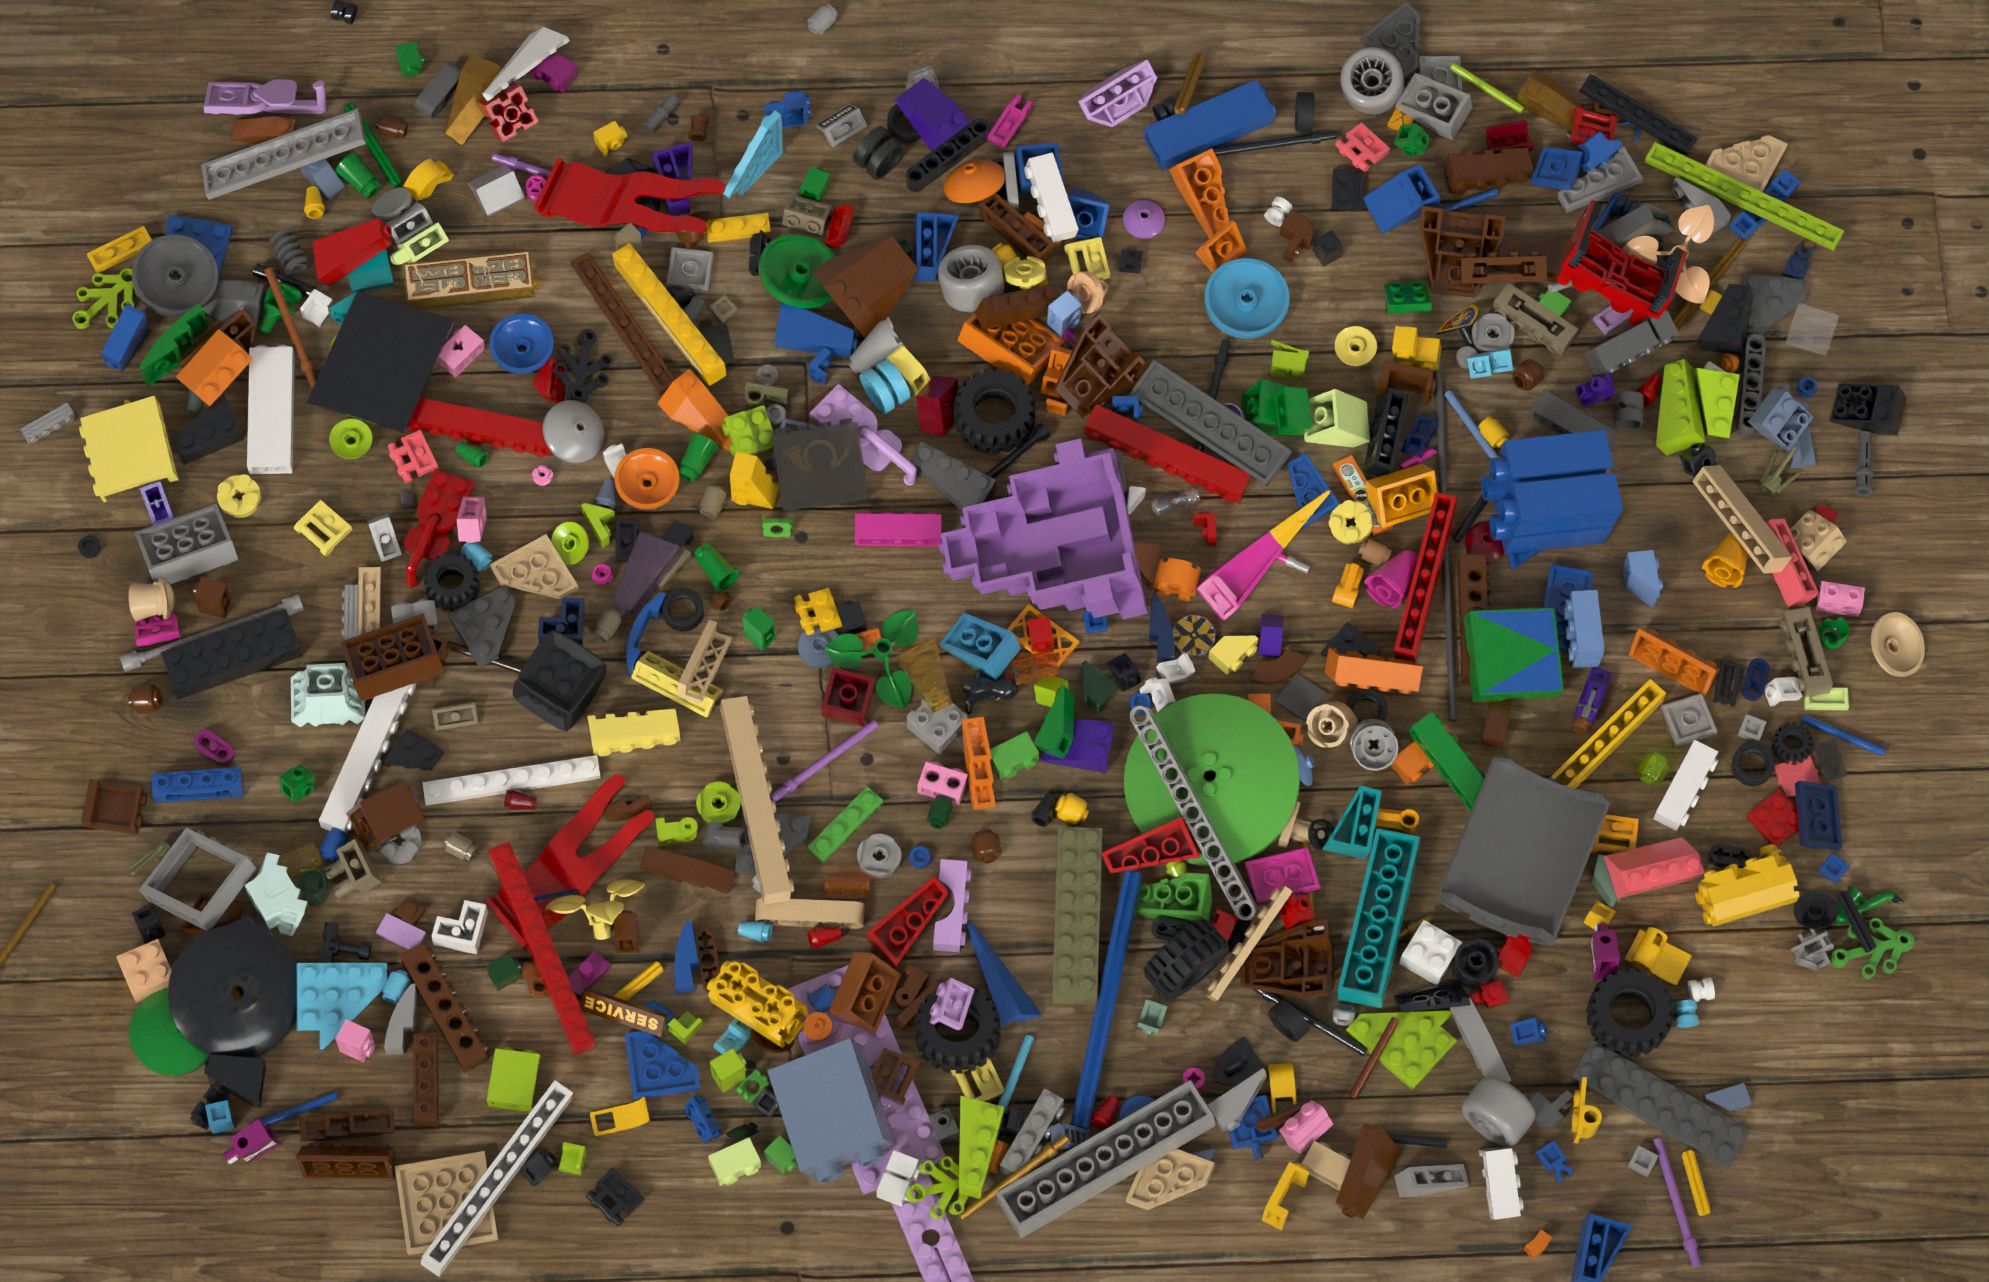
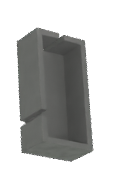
(1631, 343)

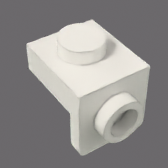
(1176, 670)

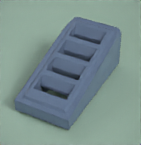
(1060, 1129)

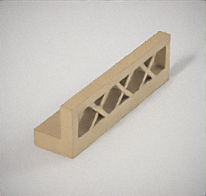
(697, 658)

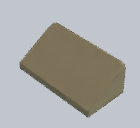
(627, 235)
(455, 715)

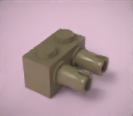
(358, 866)

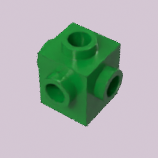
(1412, 140)
(297, 783)

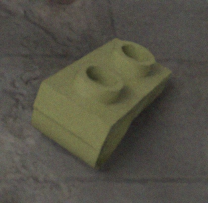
(775, 394)

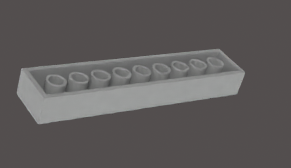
(1105, 1159)

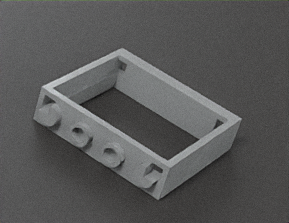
(174, 860)

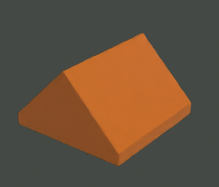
(1222, 247)

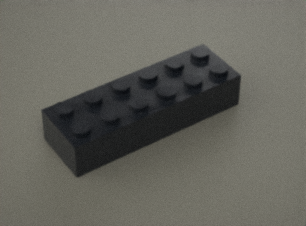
(231, 654)

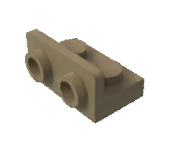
(806, 215)

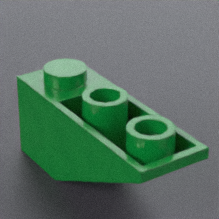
(1058, 728)

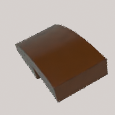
(620, 811)

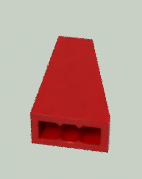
(349, 249)

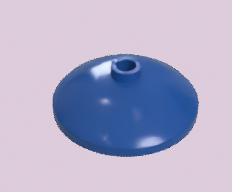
(521, 332)

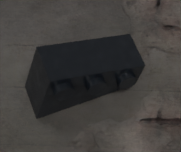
(208, 432)

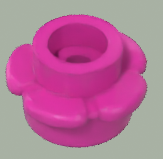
(606, 570)

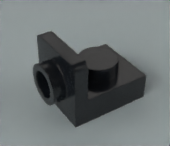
(1124, 671)
(148, 924)
(539, 1167)

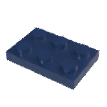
(1818, 815)

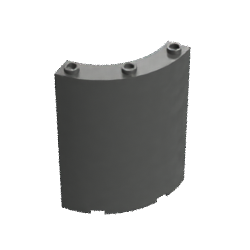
(1522, 852)

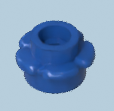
(1806, 382)

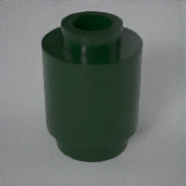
(940, 811)

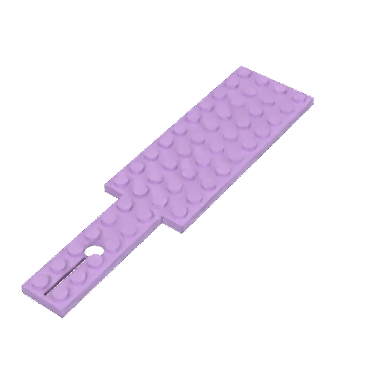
(911, 1135)

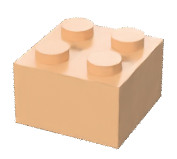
(145, 970)

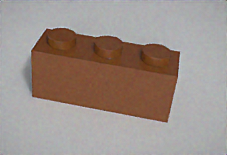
(865, 992)

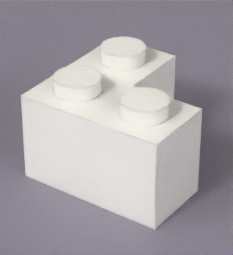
(462, 934)

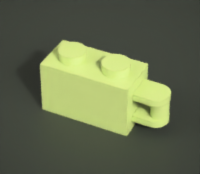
(419, 244)

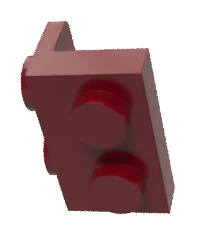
(1508, 136)

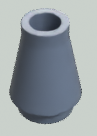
(606, 495)

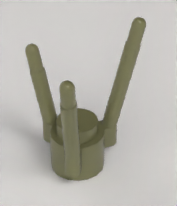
(1771, 483)
(156, 853)

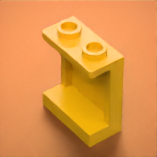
(1273, 1212)

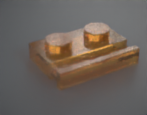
(1035, 667)

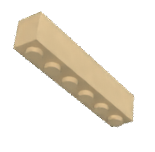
(1742, 519)

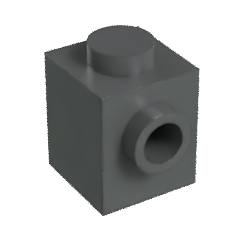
(944, 1125)

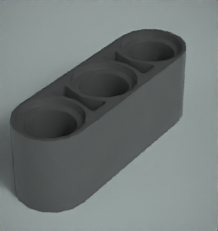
(438, 91)

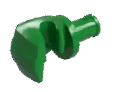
(273, 313)

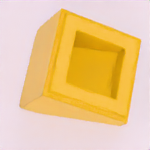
(1599, 914)

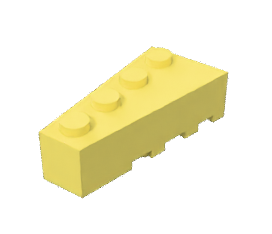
(633, 731)

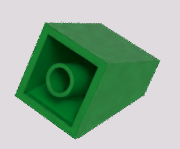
(1260, 407)

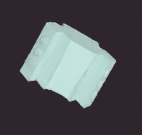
(320, 698)
(276, 896)

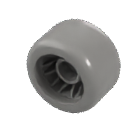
(1367, 65)
(969, 276)
(1498, 1111)

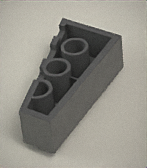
(953, 479)

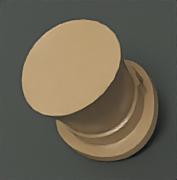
(151, 599)

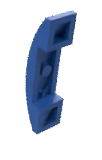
(1781, 189)
(653, 610)

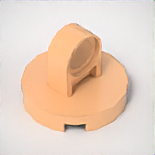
(1088, 290)

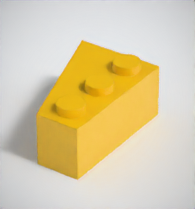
(751, 483)

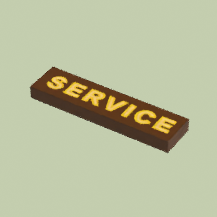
(623, 1012)

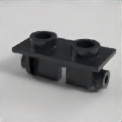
(757, 245)
(214, 1094)

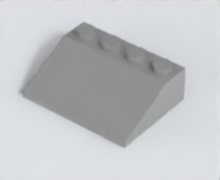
(187, 545)

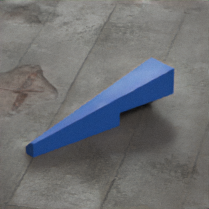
(1003, 988)

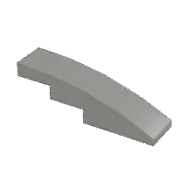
(1479, 1041)

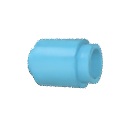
(478, 554)
(396, 986)

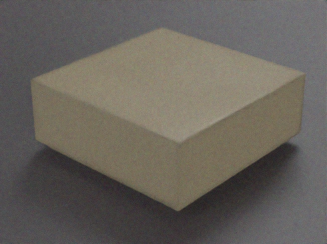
(723, 309)

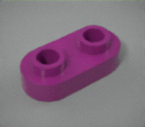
(214, 748)

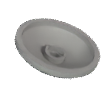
(564, 437)

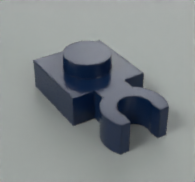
(1797, 265)

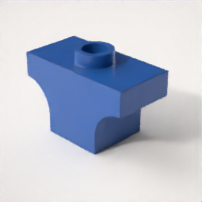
(1597, 150)

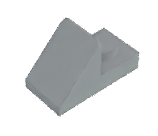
(384, 537)

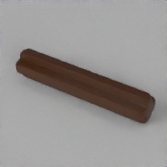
(1280, 1117)

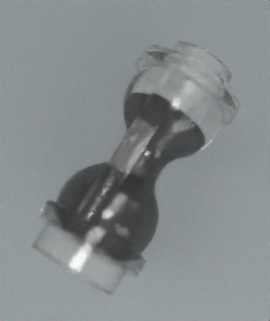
(1165, 504)

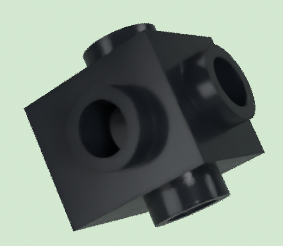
(1697, 457)

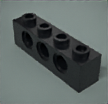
(1385, 432)

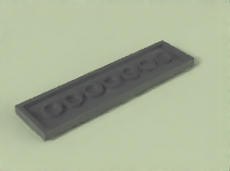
(1210, 423)
(1660, 1104)

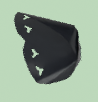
(628, 166)

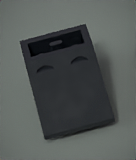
(1869, 407)

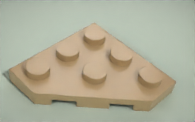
(1749, 161)
(535, 570)
(1169, 1179)

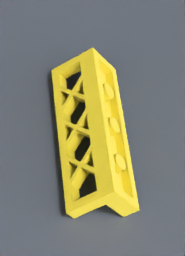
(666, 683)

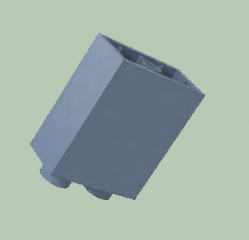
(832, 1110)

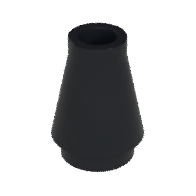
(1044, 811)

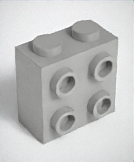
(936, 728)

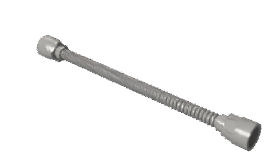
(133, 659)

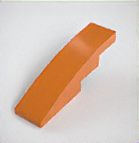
(978, 763)

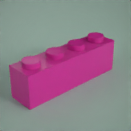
(897, 529)

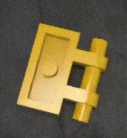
(824, 609)

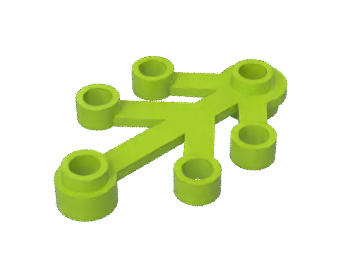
(106, 296)
(946, 1186)

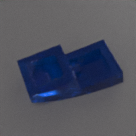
(1420, 436)

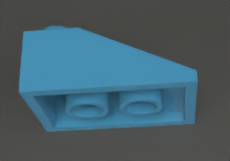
(981, 645)

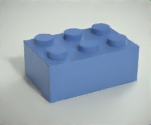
(1584, 629)

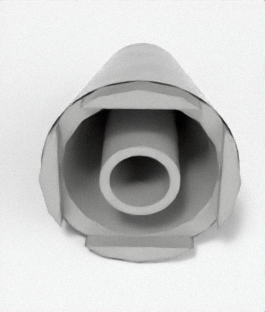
(875, 348)

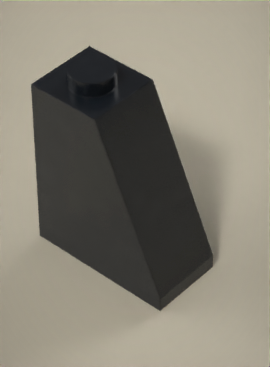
(239, 1075)

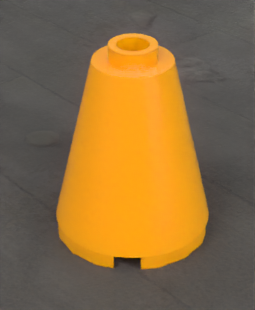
(1726, 562)

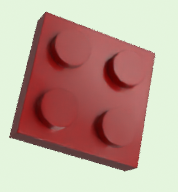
(1775, 818)

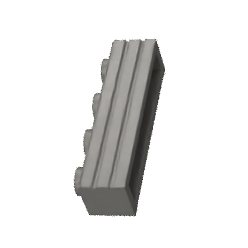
(44, 425)
(350, 609)

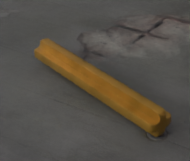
(1189, 83)

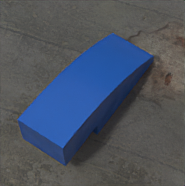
(685, 960)

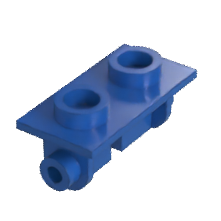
(697, 1110)

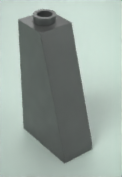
(1642, 221)

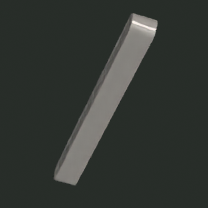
(1203, 818)

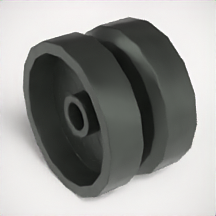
(878, 153)

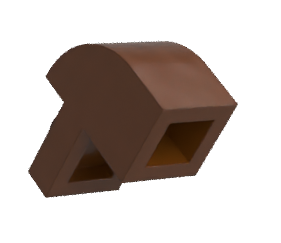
(1299, 232)

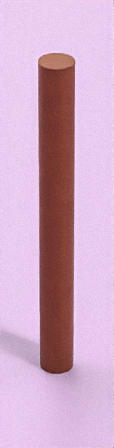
(1375, 1055)

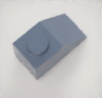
(323, 176)

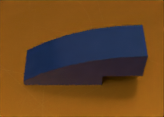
(1161, 631)

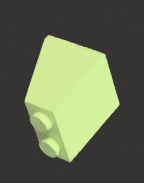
(1338, 420)

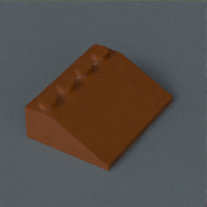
(392, 657)
(347, 1161)

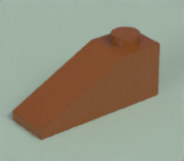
(262, 129)

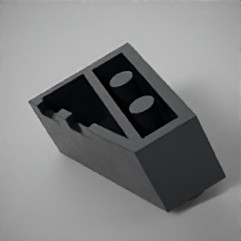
(1729, 321)

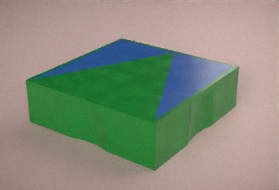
(1513, 654)

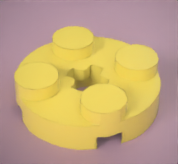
(1024, 272)
(249, 501)
(1349, 510)

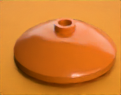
(974, 181)
(646, 466)

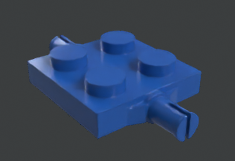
(1247, 1134)

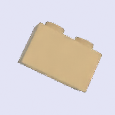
(1326, 1164)

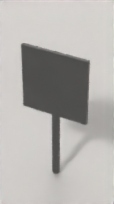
(1300, 696)

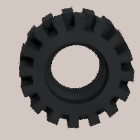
(1792, 754)

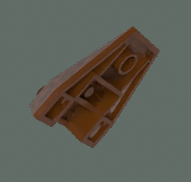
(1448, 238)
(868, 281)
(1098, 368)
(1293, 962)

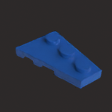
(1308, 485)

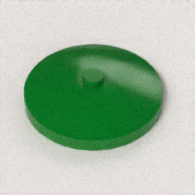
(788, 268)
(159, 1041)

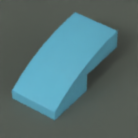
(1490, 362)
(734, 1037)

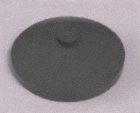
(174, 275)

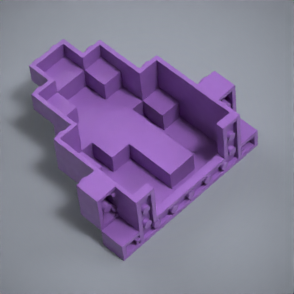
(1055, 537)

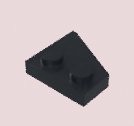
(625, 537)

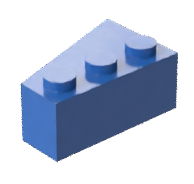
(930, 242)
(1597, 1247)

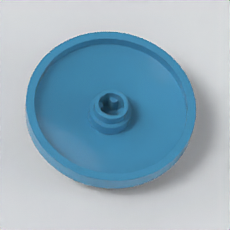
(1246, 298)

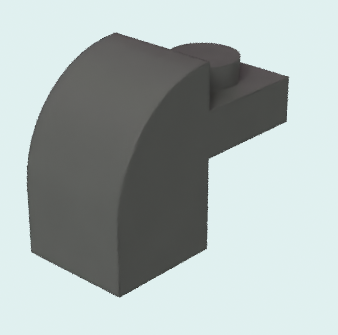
(1549, 1114)

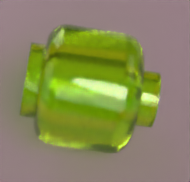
(1653, 768)

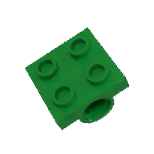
(1407, 298)

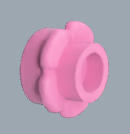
(542, 480)

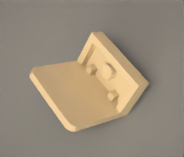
(1817, 539)

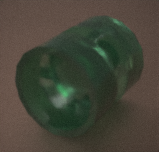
(313, 887)

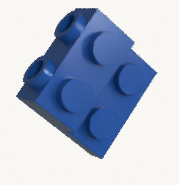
(793, 109)

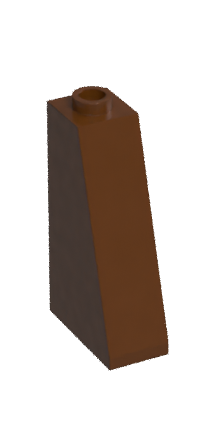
(1553, 249)
(1367, 1171)

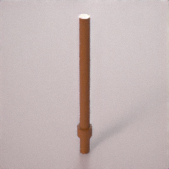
(306, 366)

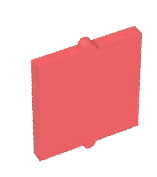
(1790, 774)

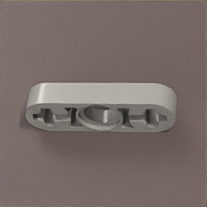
(1010, 179)

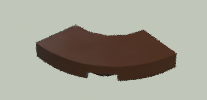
(1280, 669)

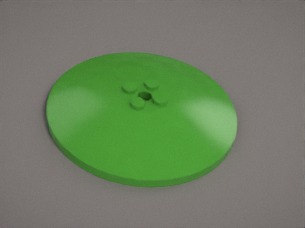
(1252, 764)

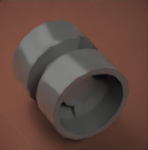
(1629, 410)

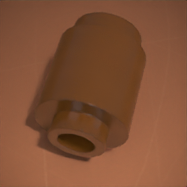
(392, 126)

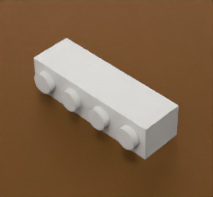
(1051, 197)
(1685, 786)

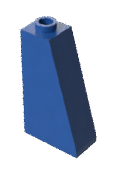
(810, 333)

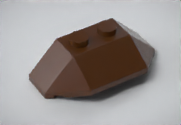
(236, 326)

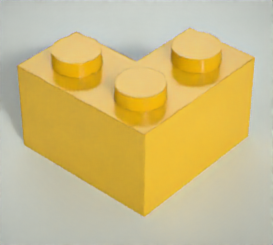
(1415, 350)

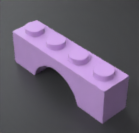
(948, 932)

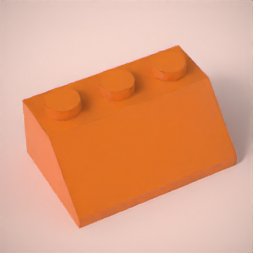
(214, 367)

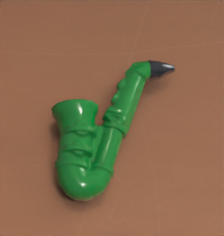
(1866, 905)

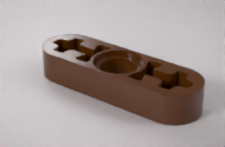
(700, 946)
(907, 1017)

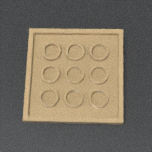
(433, 1193)

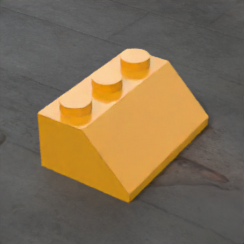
(1402, 494)

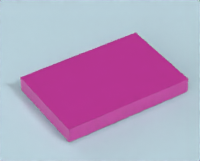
(1286, 869)

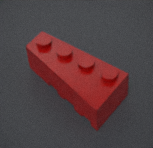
(904, 925)

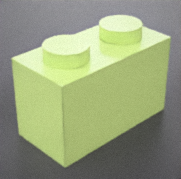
(735, 1162)

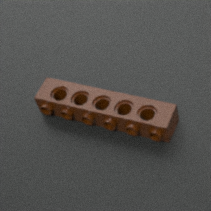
(1471, 566)
(467, 1057)

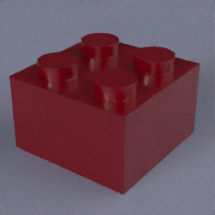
(848, 697)

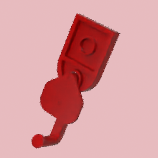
(439, 502)

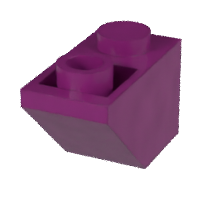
(556, 72)

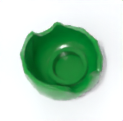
(1833, 633)

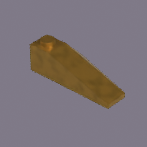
(1549, 100)

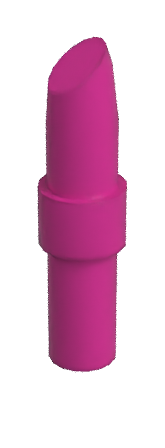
(1417, 460)

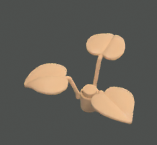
(1698, 225)

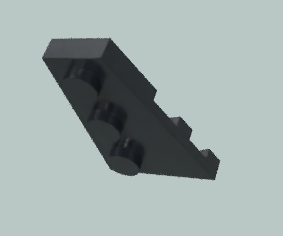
(1434, 997)

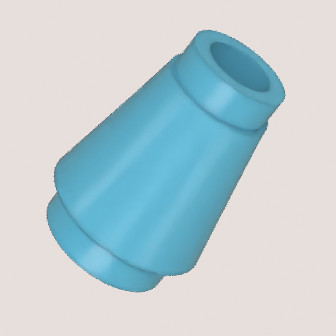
(757, 931)

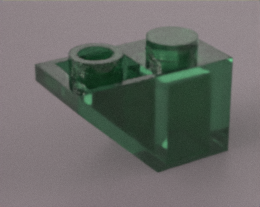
(1097, 689)

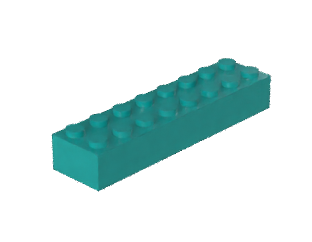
(1379, 918)

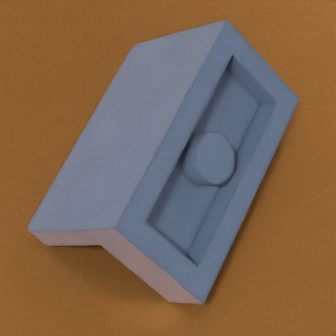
(1804, 454)

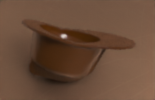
(690, 238)

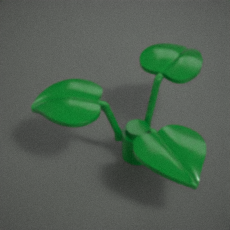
(847, 651)

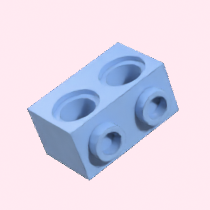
(1064, 313)

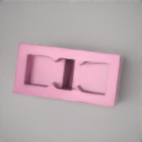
(471, 519)
(1840, 599)
(941, 786)
(355, 1041)

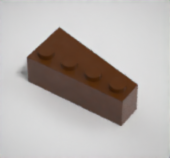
(1487, 169)

